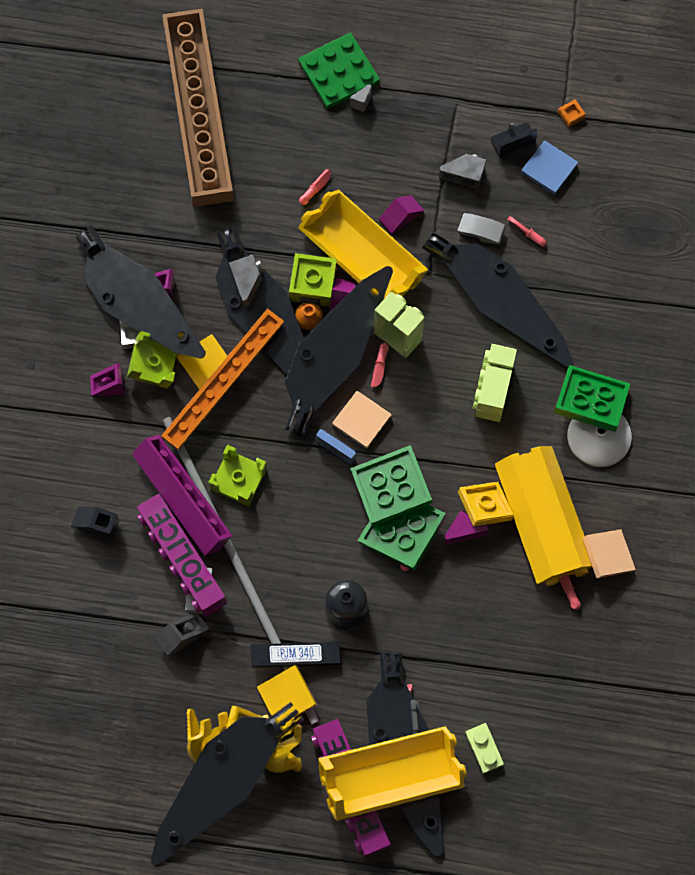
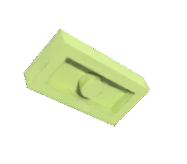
(484, 748)

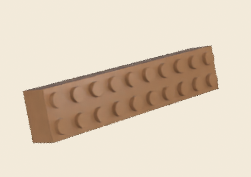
(198, 108)

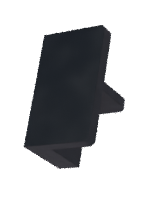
(514, 138)

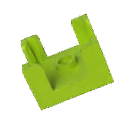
(312, 278)
(151, 362)
(238, 476)

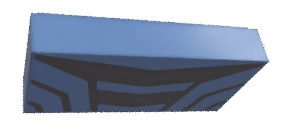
(336, 446)

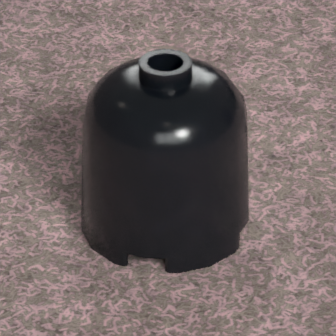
(346, 613)

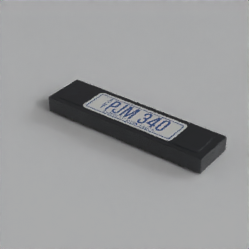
(294, 654)

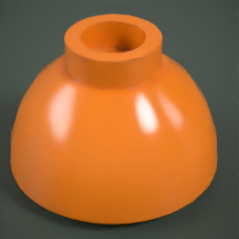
(308, 315)

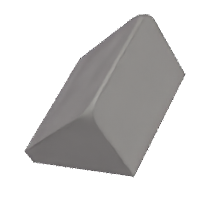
(361, 98)

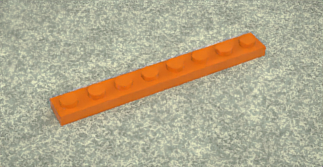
(222, 379)

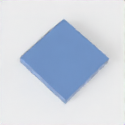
(549, 167)

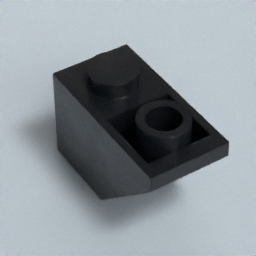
(96, 521)

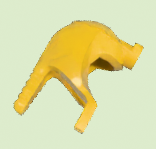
(199, 737)
(282, 759)

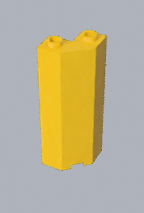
(360, 243)
(544, 515)
(391, 773)

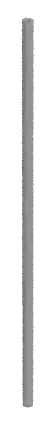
(237, 563)

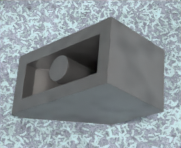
(464, 171)
(247, 277)
(181, 633)

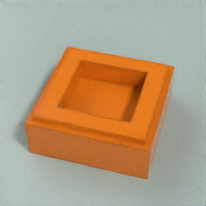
(571, 113)

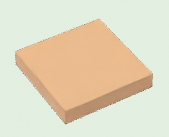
(361, 419)
(608, 553)

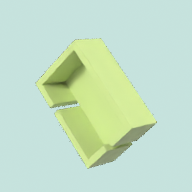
(398, 324)
(494, 382)

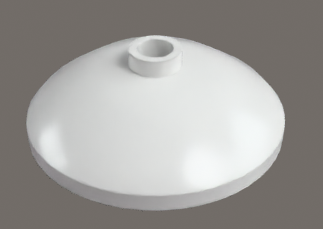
(597, 448)

